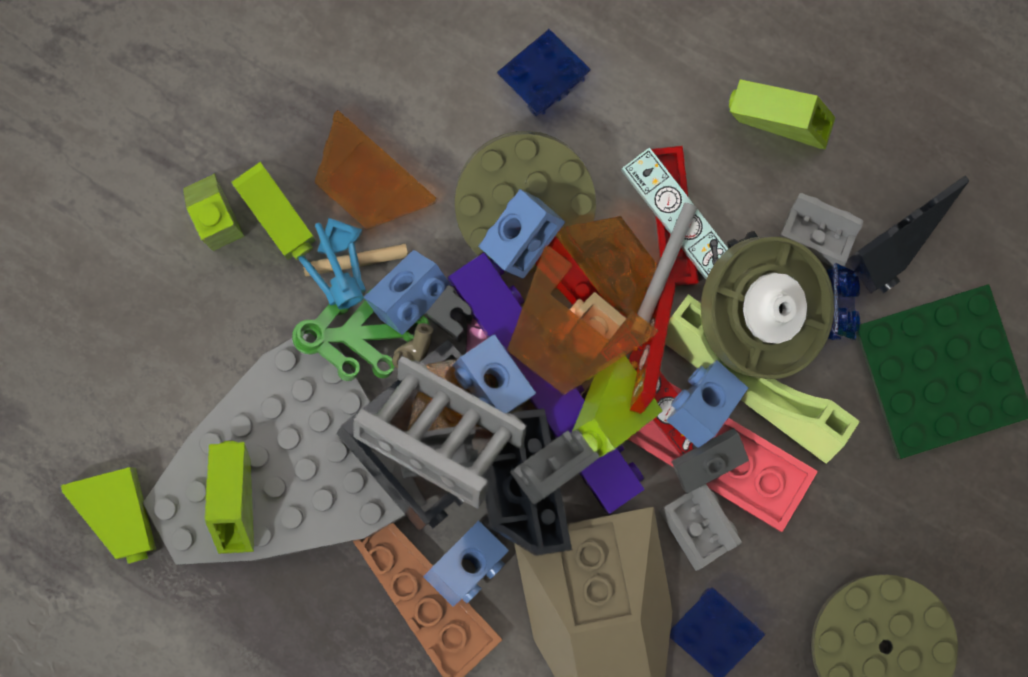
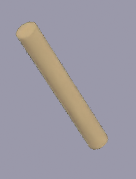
(364, 258)

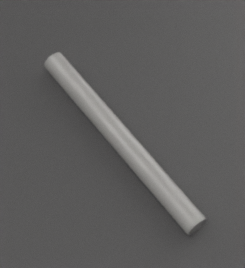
(667, 261)

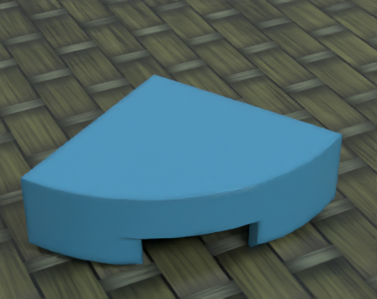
(340, 236)

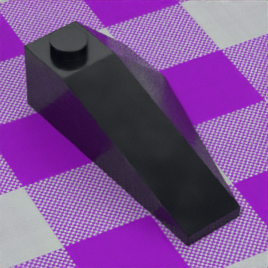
(893, 250)

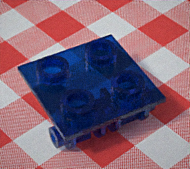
(544, 72)
(845, 289)
(716, 633)

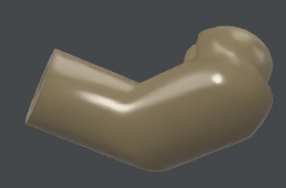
(417, 348)

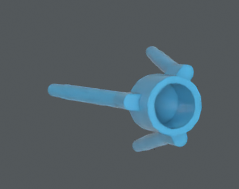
(345, 290)

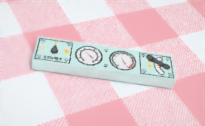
(666, 201)

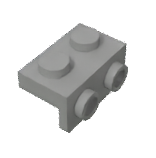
(822, 229)
(700, 526)

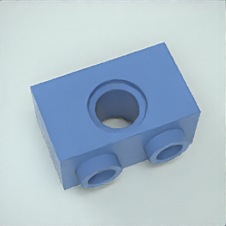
(520, 251)
(407, 292)
(493, 359)
(707, 403)
(482, 550)

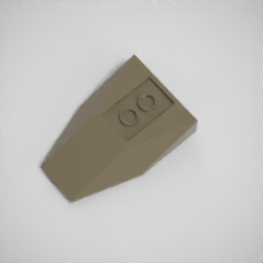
(604, 601)

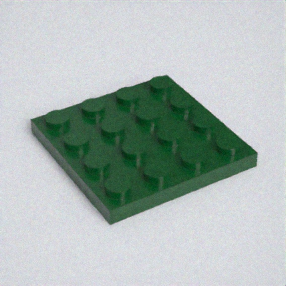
(943, 371)

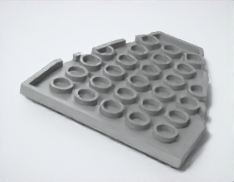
(303, 476)

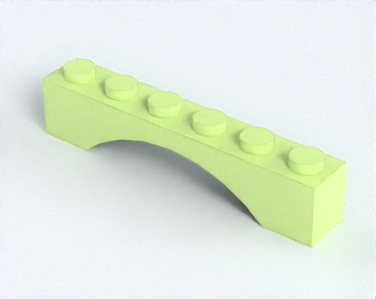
(809, 420)

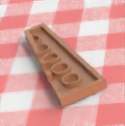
(451, 635)

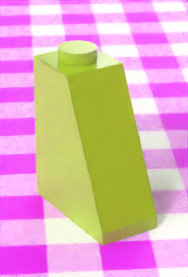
(783, 112)
(274, 212)
(211, 213)
(606, 412)
(229, 497)
(114, 512)

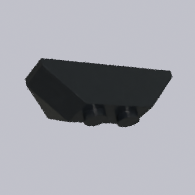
(535, 527)

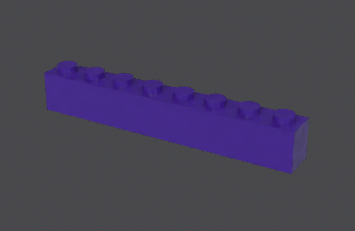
(497, 313)

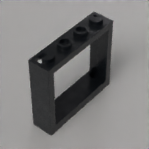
(379, 471)

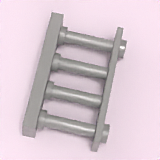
(438, 463)

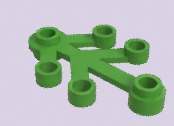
(352, 335)

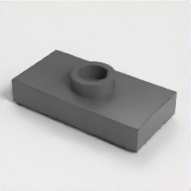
(710, 460)

